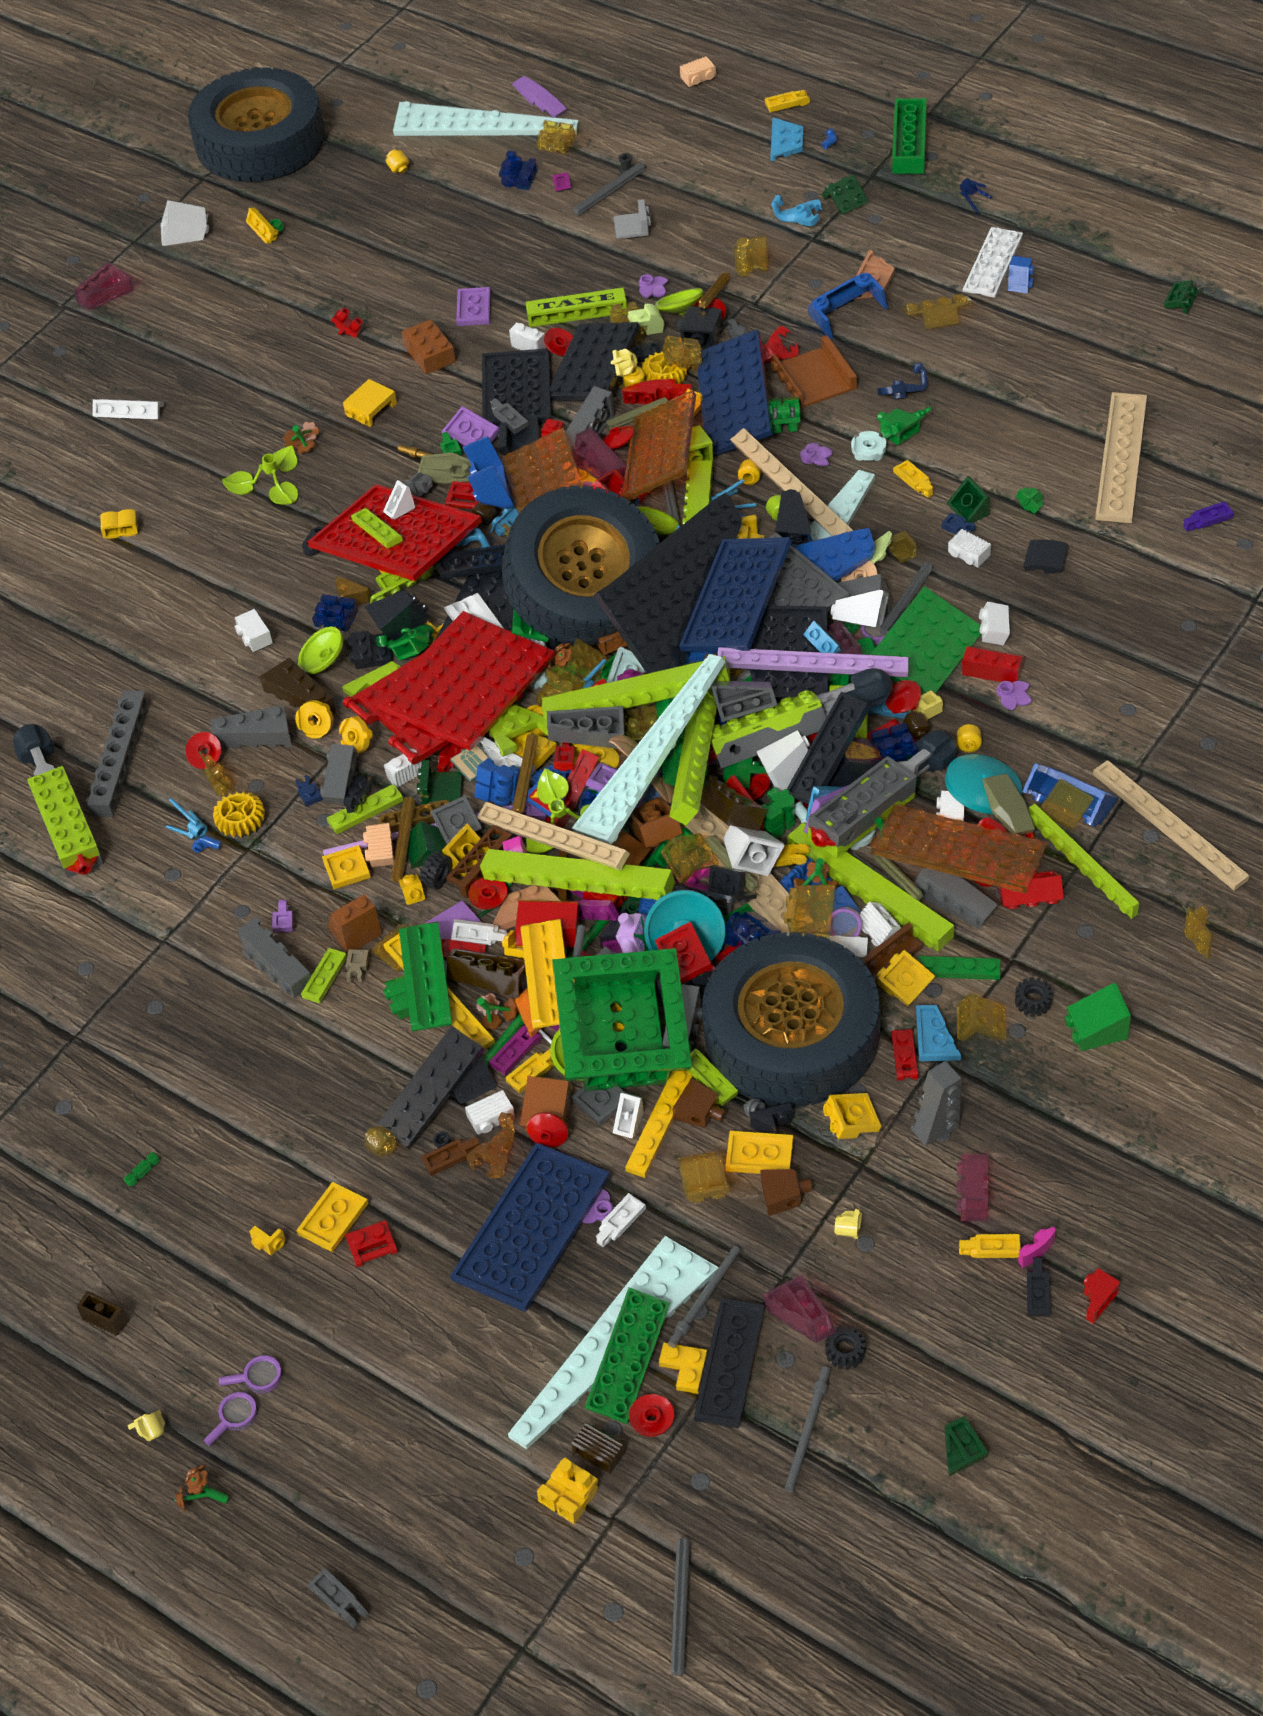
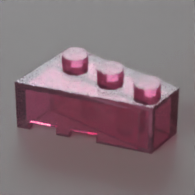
(103, 286)
(595, 456)
(973, 1187)

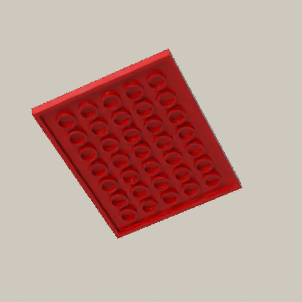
(425, 531)
(466, 680)

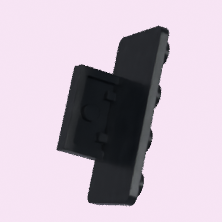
(511, 442)
(723, 883)

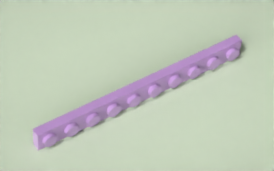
(813, 661)

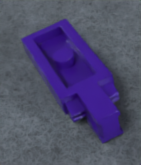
(1208, 516)

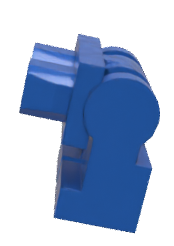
(496, 782)

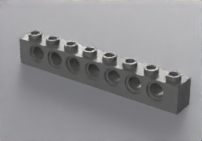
(117, 754)

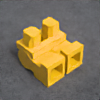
(568, 1490)

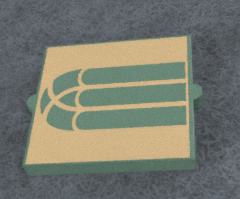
(468, 761)

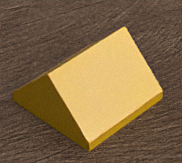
(461, 845)

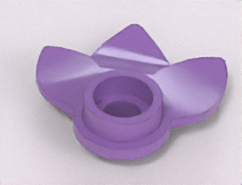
(652, 286)
(815, 454)
(1013, 694)
(601, 1203)

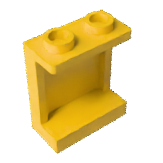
(368, 401)

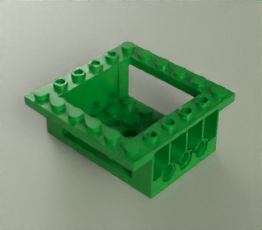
(584, 996)

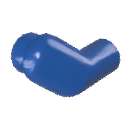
(831, 139)
(205, 842)

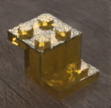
(702, 1176)

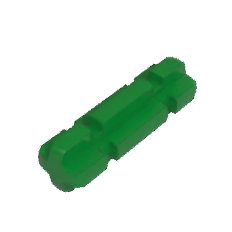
(141, 1169)

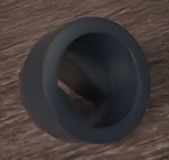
(439, 1139)

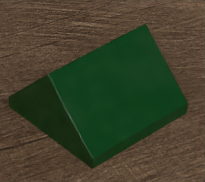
(970, 501)
(422, 842)

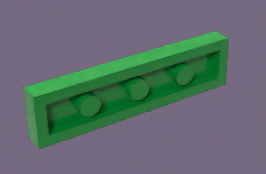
(962, 967)

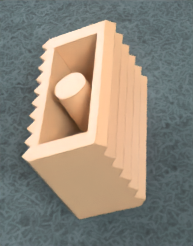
(697, 71)
(379, 845)

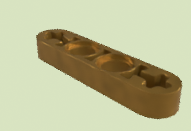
(392, 816)

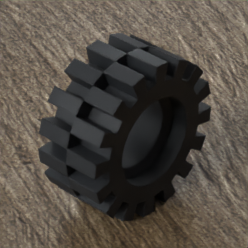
(436, 870)
(1036, 987)
(845, 1359)

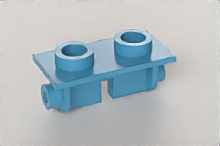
(509, 515)
(821, 639)

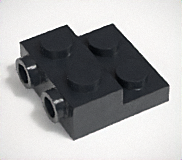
(366, 651)

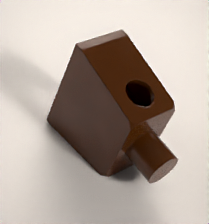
(698, 1105)
(782, 1189)

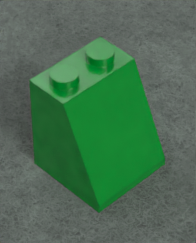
(1099, 1019)

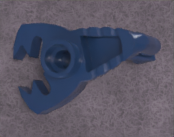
(899, 388)

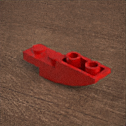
(652, 390)

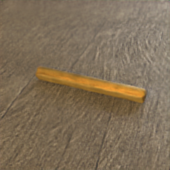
(714, 290)
(525, 773)
(403, 839)

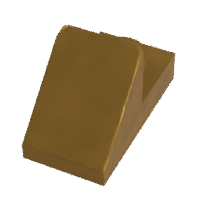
(352, 590)

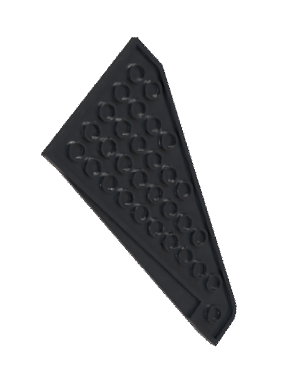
(659, 592)

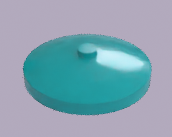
(965, 780)
(681, 908)

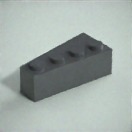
(586, 725)
(956, 896)

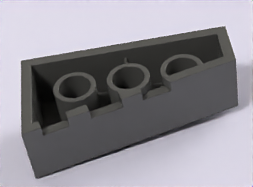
(592, 414)
(253, 728)
(273, 958)
(939, 1104)

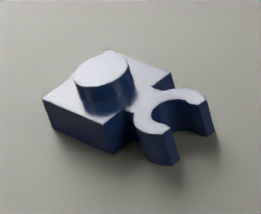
(954, 523)
(308, 792)

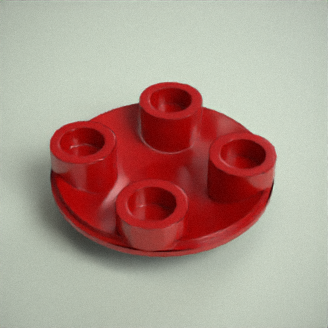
(904, 697)

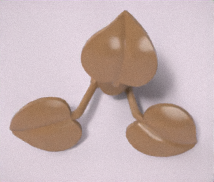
(626, 746)

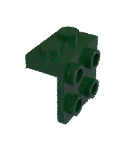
(846, 194)
(438, 785)

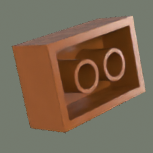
(428, 346)
(652, 822)

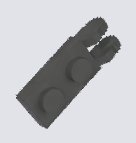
(336, 1596)

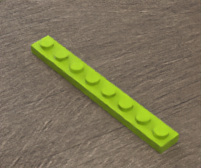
(1084, 862)

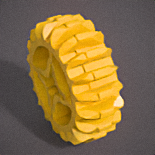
(656, 368)
(238, 814)

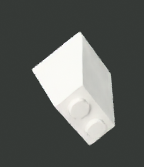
(183, 223)
(862, 609)
(783, 758)
(752, 849)

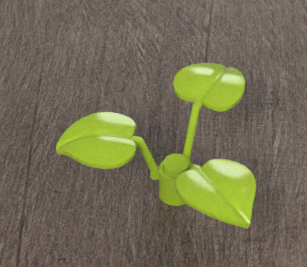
(284, 460)
(550, 791)

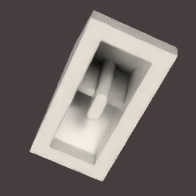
(399, 501)
(628, 1115)

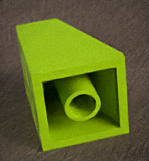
(700, 446)

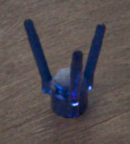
(969, 188)

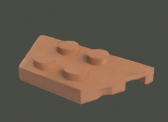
(878, 269)
(507, 913)

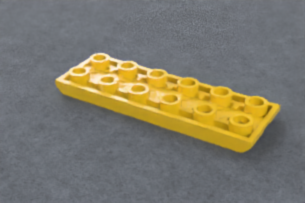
(541, 945)

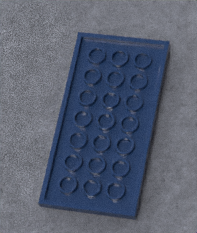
(734, 391)
(735, 594)
(530, 1227)

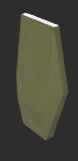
(445, 468)
(1008, 804)

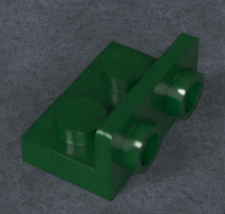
(1182, 295)

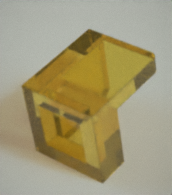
(903, 546)

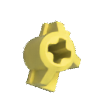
(624, 362)
(848, 1224)
(149, 1425)

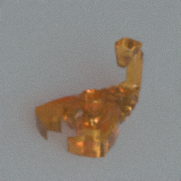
(496, 1149)

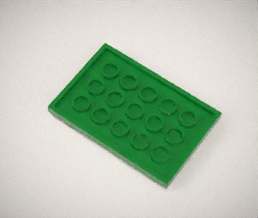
(931, 637)

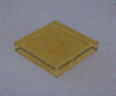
(1066, 804)

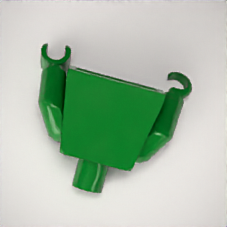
(900, 425)
(410, 643)

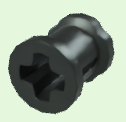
(625, 161)

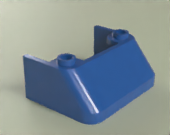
(841, 295)
(488, 475)
(1044, 778)

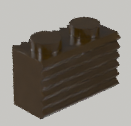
(102, 1313)
(598, 1447)

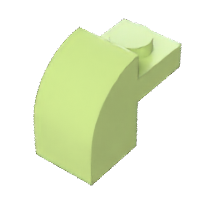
(648, 318)

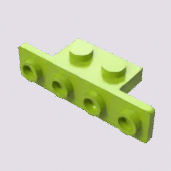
(392, 584)

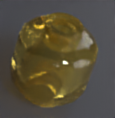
(380, 1141)

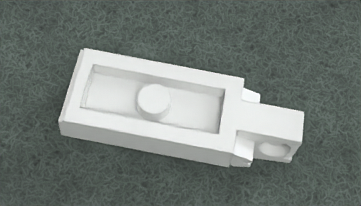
(476, 932)
(620, 1219)

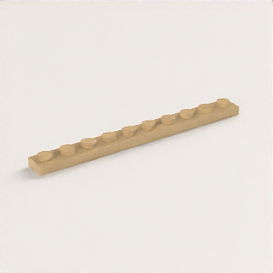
(786, 480)
(1171, 825)
(553, 836)

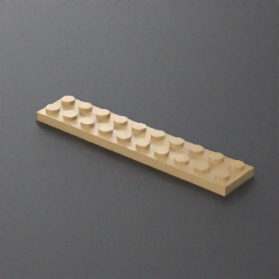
(1121, 458)
(770, 893)

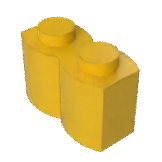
(119, 524)

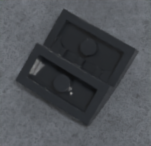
(1046, 555)

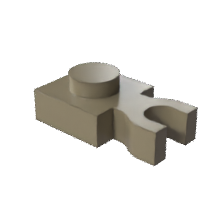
(356, 962)

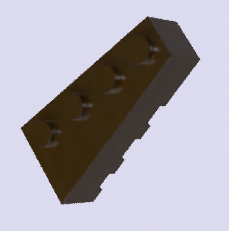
(294, 685)
(731, 805)
(487, 971)

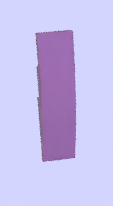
(540, 96)

